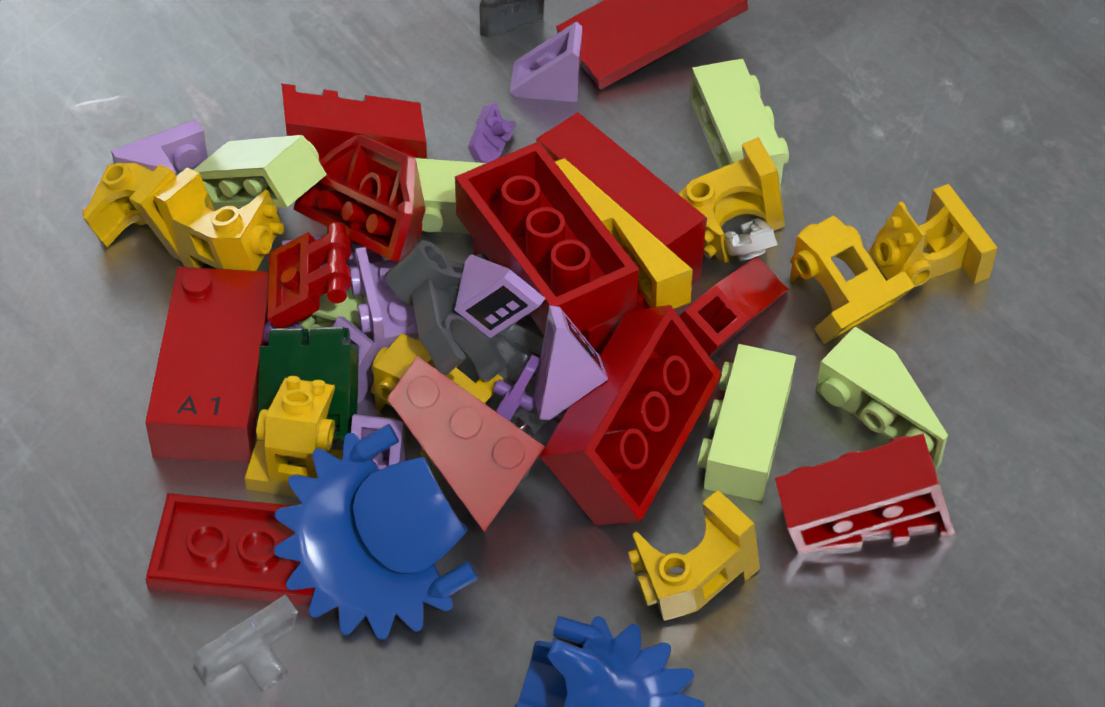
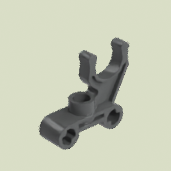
(432, 286)

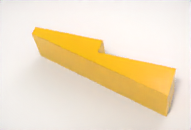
(662, 274)

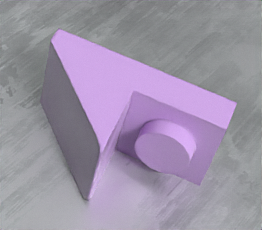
(173, 148)

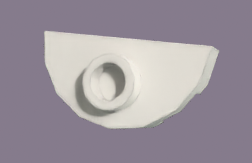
(752, 242)

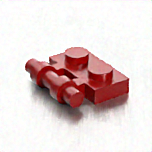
(299, 281)

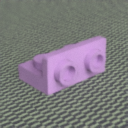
(382, 310)

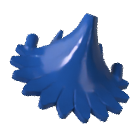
(372, 537)
(603, 671)

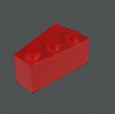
(863, 496)

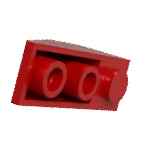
(732, 305)

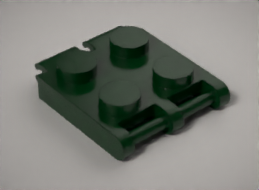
(324, 358)

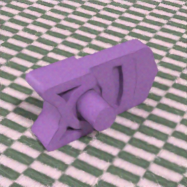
(490, 134)
(514, 394)

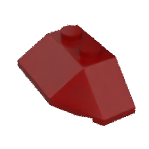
(370, 193)

